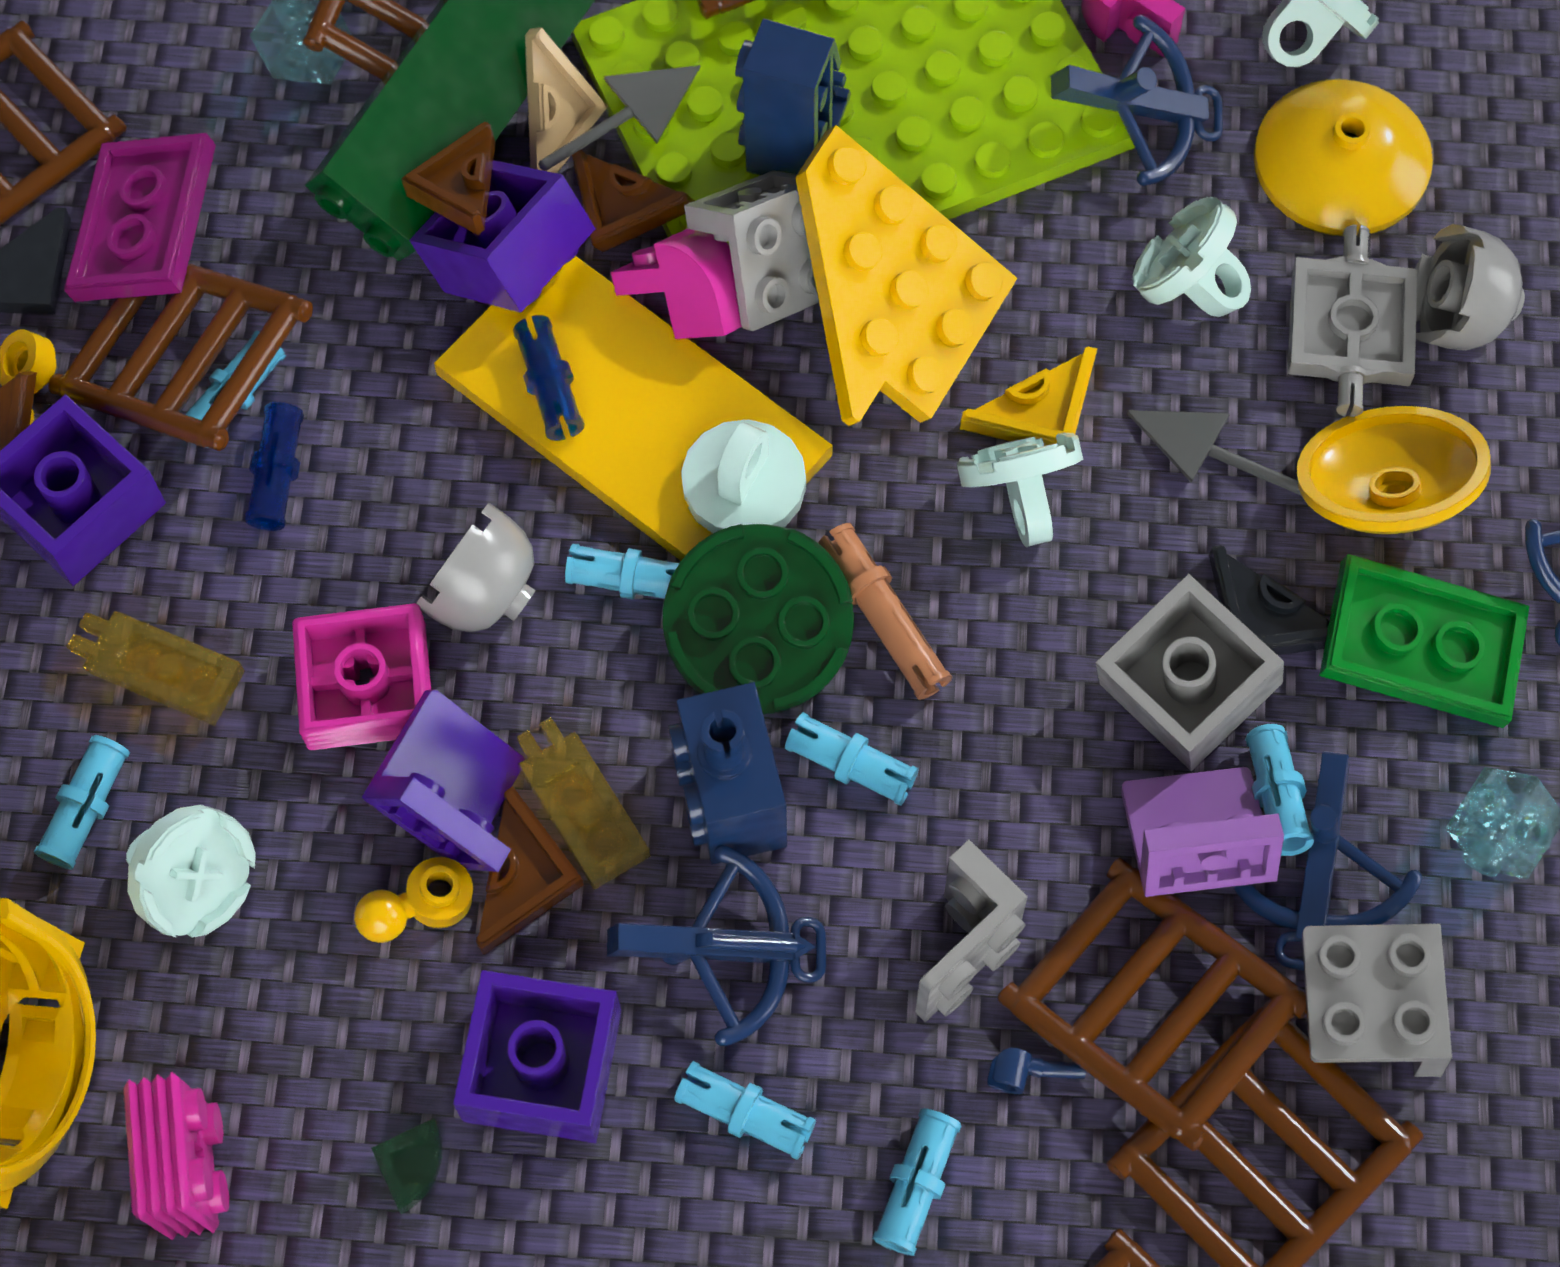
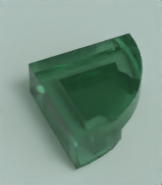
(411, 1163)

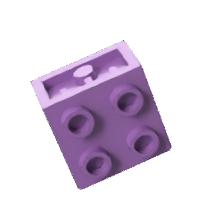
(1201, 832)

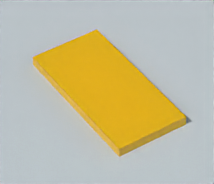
(634, 388)

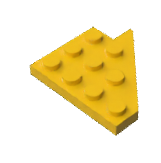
(892, 281)

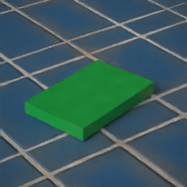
(1425, 641)

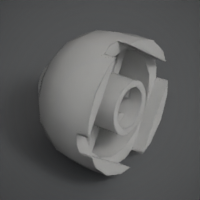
(1467, 289)
(483, 576)

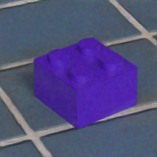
(528, 236)
(73, 490)
(538, 1056)

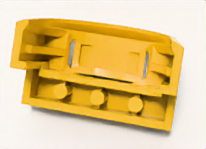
(47, 1047)

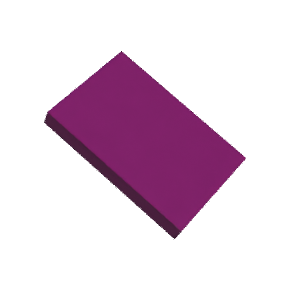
(140, 218)

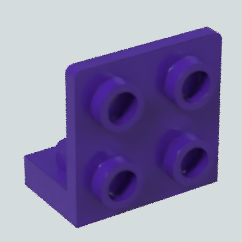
(447, 782)

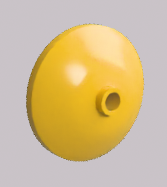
(1340, 180)
(1394, 469)

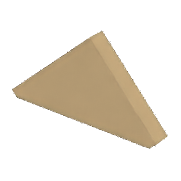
(558, 99)

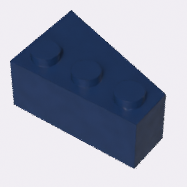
(787, 96)

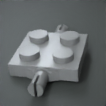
(1352, 321)

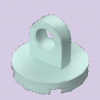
(1322, 22)
(1192, 257)
(1021, 468)
(743, 476)
(190, 871)

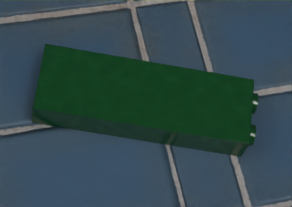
(449, 79)

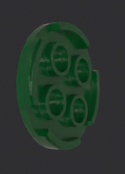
(760, 611)

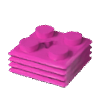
(329, 660)
(173, 1156)

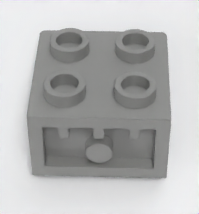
(765, 243)
(990, 911)
(1377, 995)

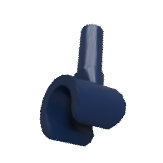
(1013, 1065)

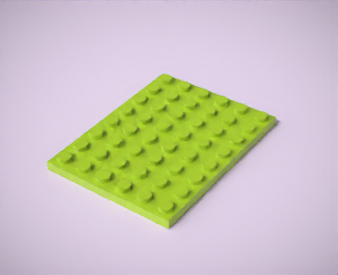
(937, 90)

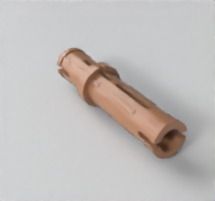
(885, 612)

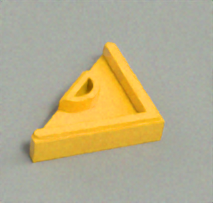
(1038, 405)

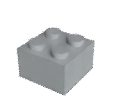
(1190, 672)

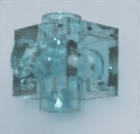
(281, 45)
(1505, 823)

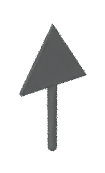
(648, 97)
(1191, 436)

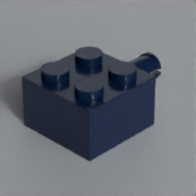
(732, 771)

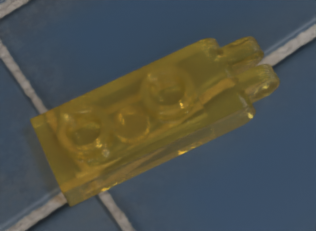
(158, 665)
(581, 805)

